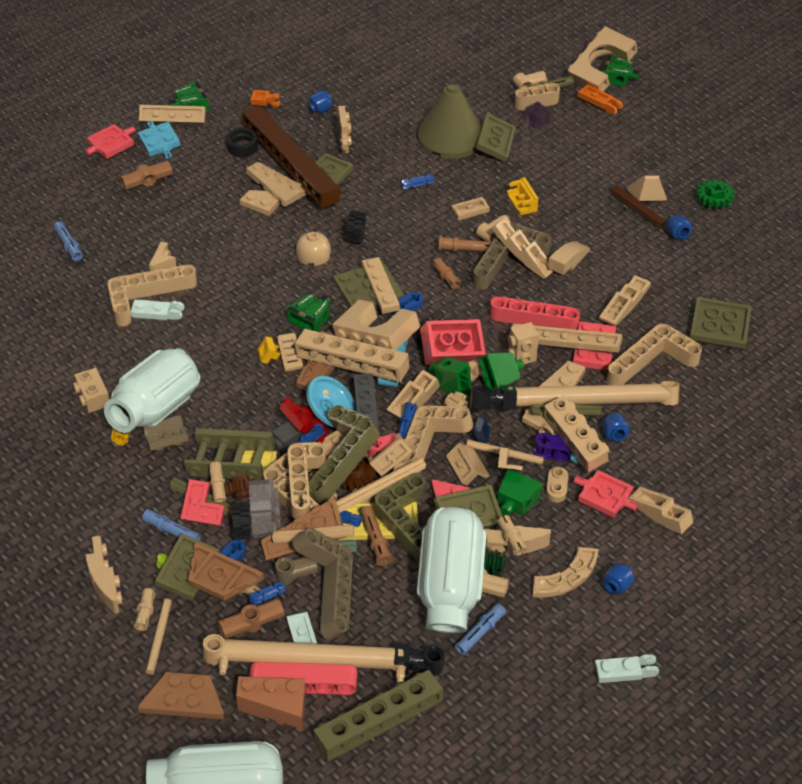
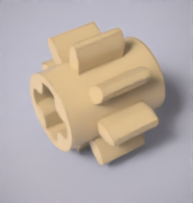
(456, 399)

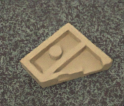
(260, 201)

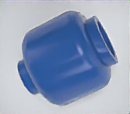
(320, 102)
(679, 227)
(615, 427)
(618, 579)

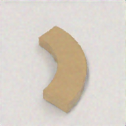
(569, 579)

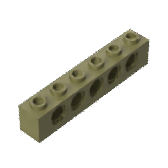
(375, 724)

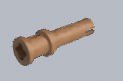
(456, 244)
(379, 543)

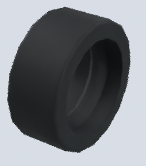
(239, 135)

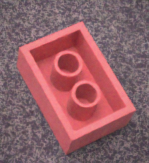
(452, 339)

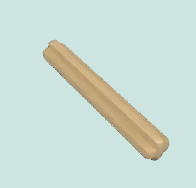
(332, 532)

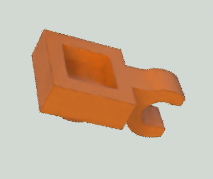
(262, 98)

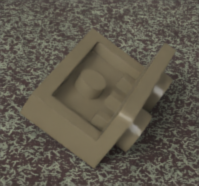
(166, 433)

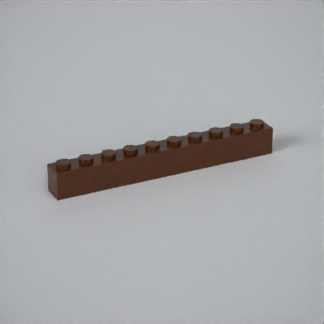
(292, 157)

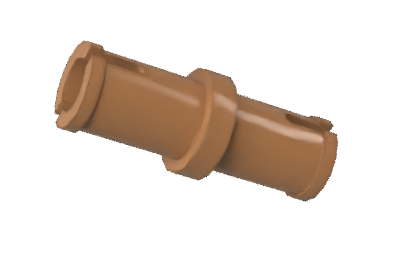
(446, 273)

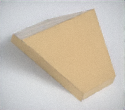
(647, 189)

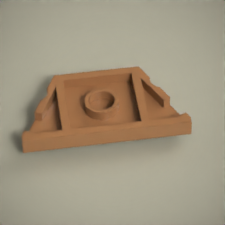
(220, 574)
(183, 696)

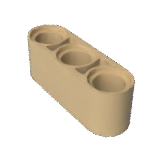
(545, 94)

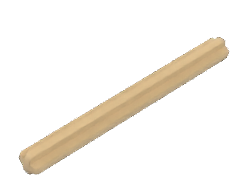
(380, 484)

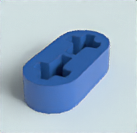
(411, 301)
(237, 555)

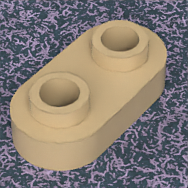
(557, 484)

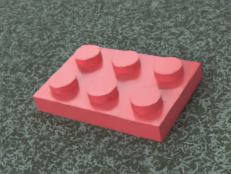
(594, 358)

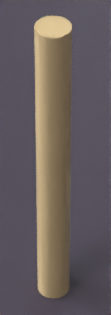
(512, 453)
(158, 636)

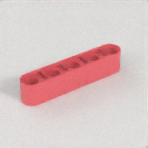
(539, 314)
(318, 677)

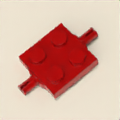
(302, 417)

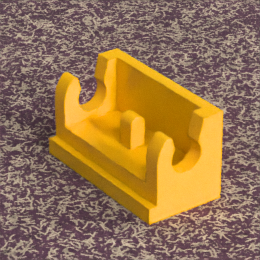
(523, 197)

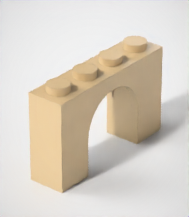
(606, 42)
(390, 335)

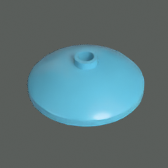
(321, 403)

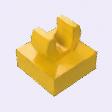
(268, 350)

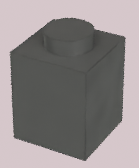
(285, 436)

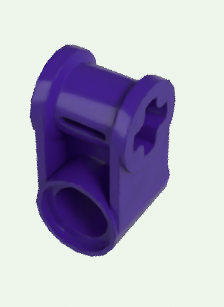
(553, 447)

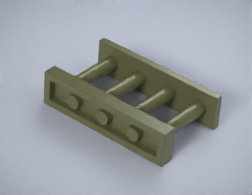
(230, 439)

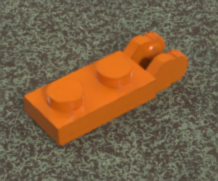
(600, 99)

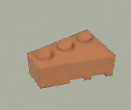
(273, 698)

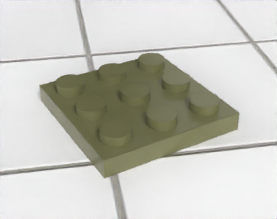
(355, 286)
(721, 322)

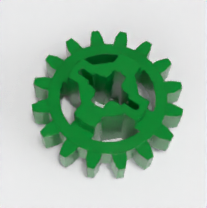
(715, 194)

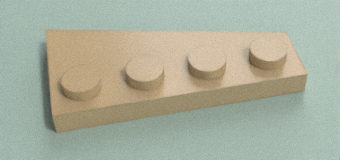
(279, 185)
(567, 375)

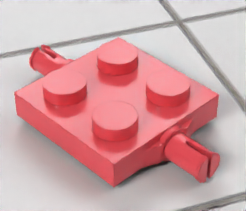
(110, 141)
(605, 493)

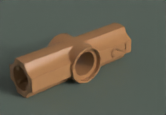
(146, 175)
(242, 621)

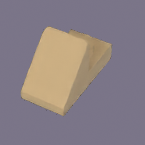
(162, 258)

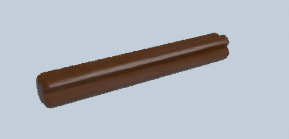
(638, 206)

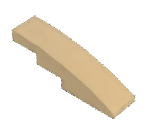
(525, 251)
(625, 300)

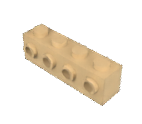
(576, 433)

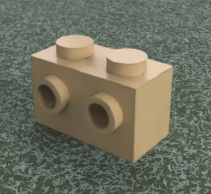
(524, 342)
(91, 390)

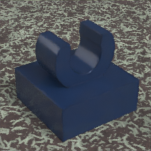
(480, 430)

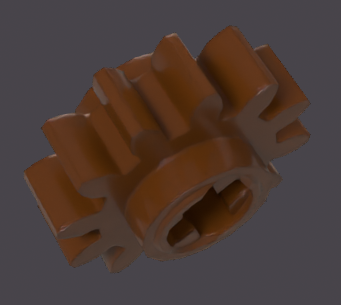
(360, 476)
(238, 487)

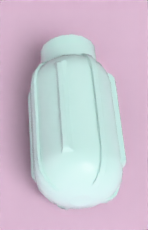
(152, 390)
(451, 568)
(218, 764)

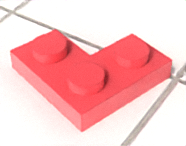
(196, 506)

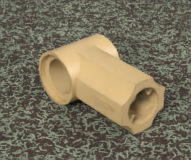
(523, 81)
(485, 232)
(538, 422)
(494, 584)

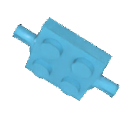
(159, 139)

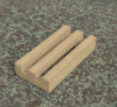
(470, 208)

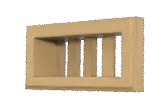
(285, 342)

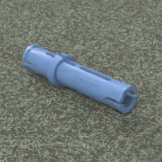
(70, 245)
(163, 523)
(485, 623)

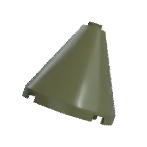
(450, 126)

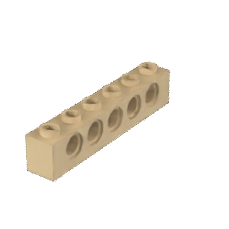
(352, 355)

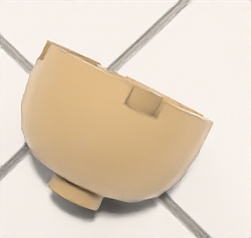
(313, 248)

